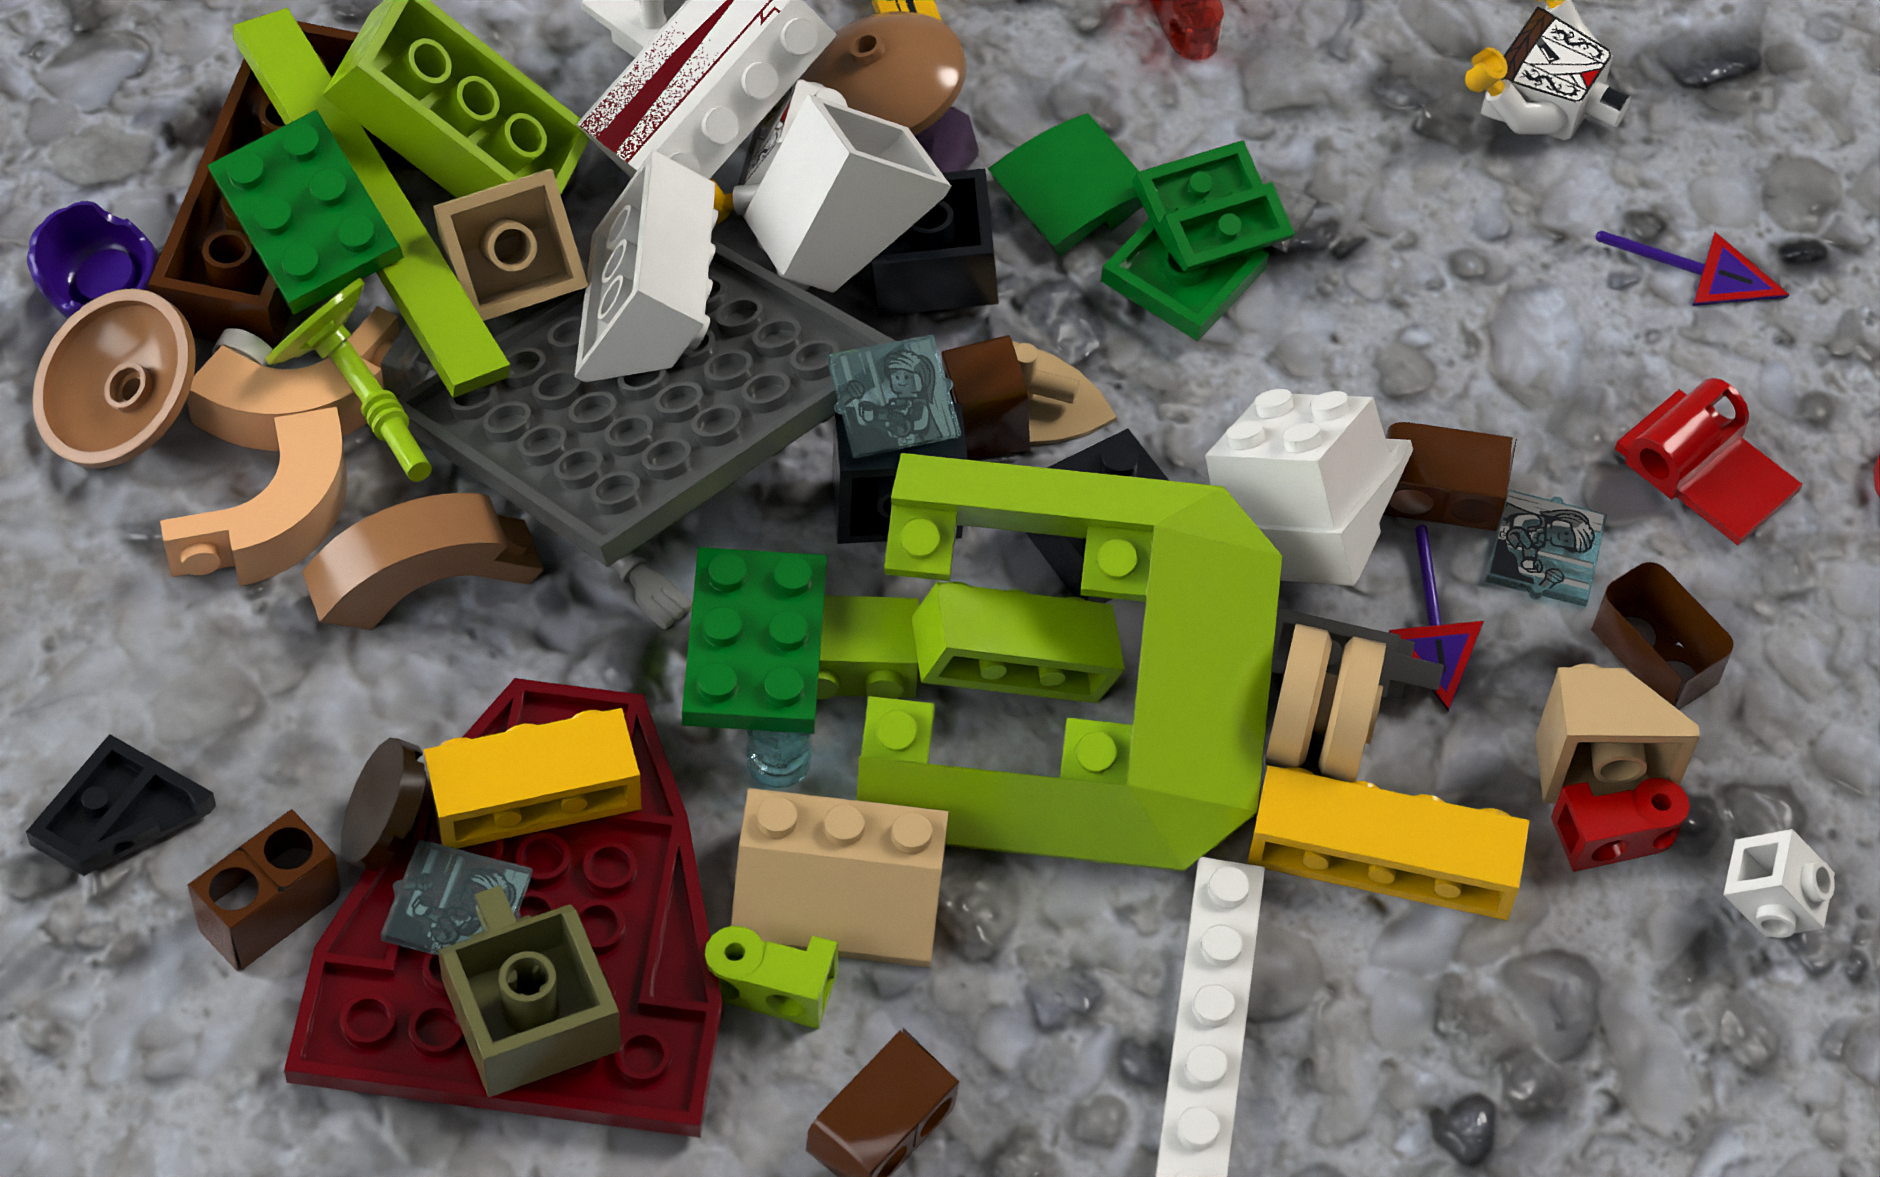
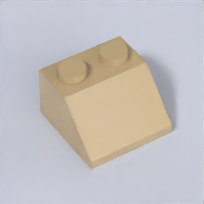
(511, 245)
(1609, 733)

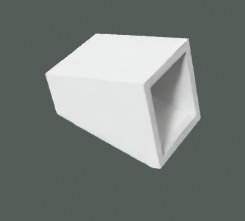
(840, 193)

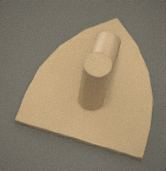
(1060, 398)

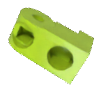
(773, 976)

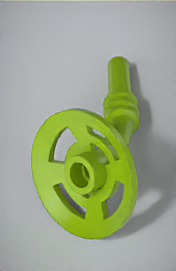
(380, 407)

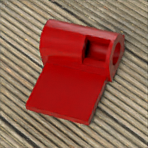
(1706, 463)

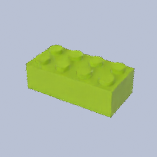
(452, 102)

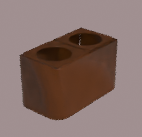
(991, 395)
(1452, 476)
(1676, 617)
(271, 913)
(883, 1111)

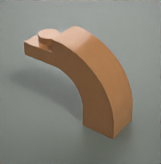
(411, 545)

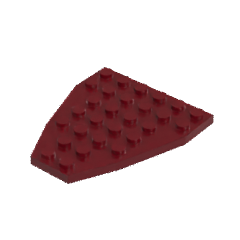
(380, 1012)

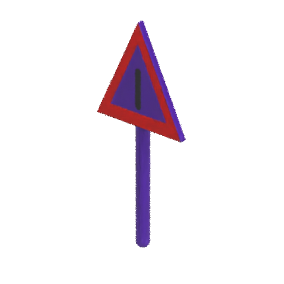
(1724, 276)
(1437, 642)

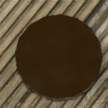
(383, 804)

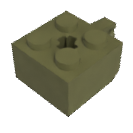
(528, 994)

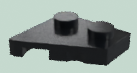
(116, 807)

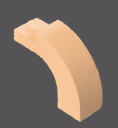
(241, 398)
(281, 521)

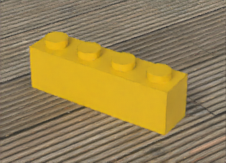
(1389, 842)

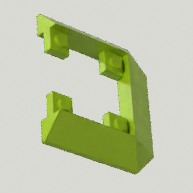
(1197, 737)

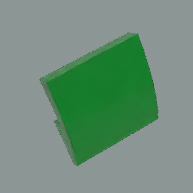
(1069, 182)
(1212, 206)

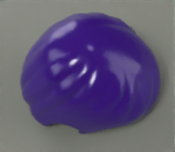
(86, 254)

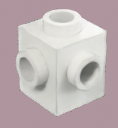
(1779, 883)

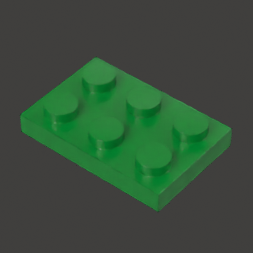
(305, 211)
(755, 640)

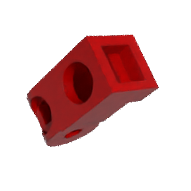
(1619, 823)

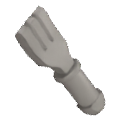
(653, 591)

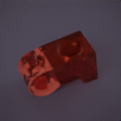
(1191, 25)

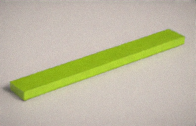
(422, 280)

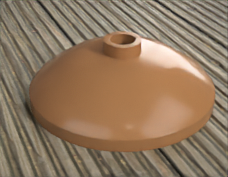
(894, 67)
(114, 378)

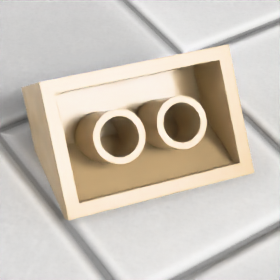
(841, 875)

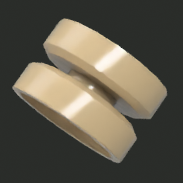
(1327, 703)

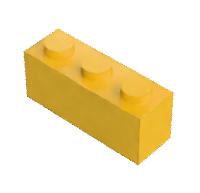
(533, 778)

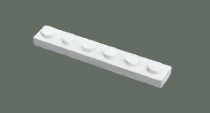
(1210, 1020)

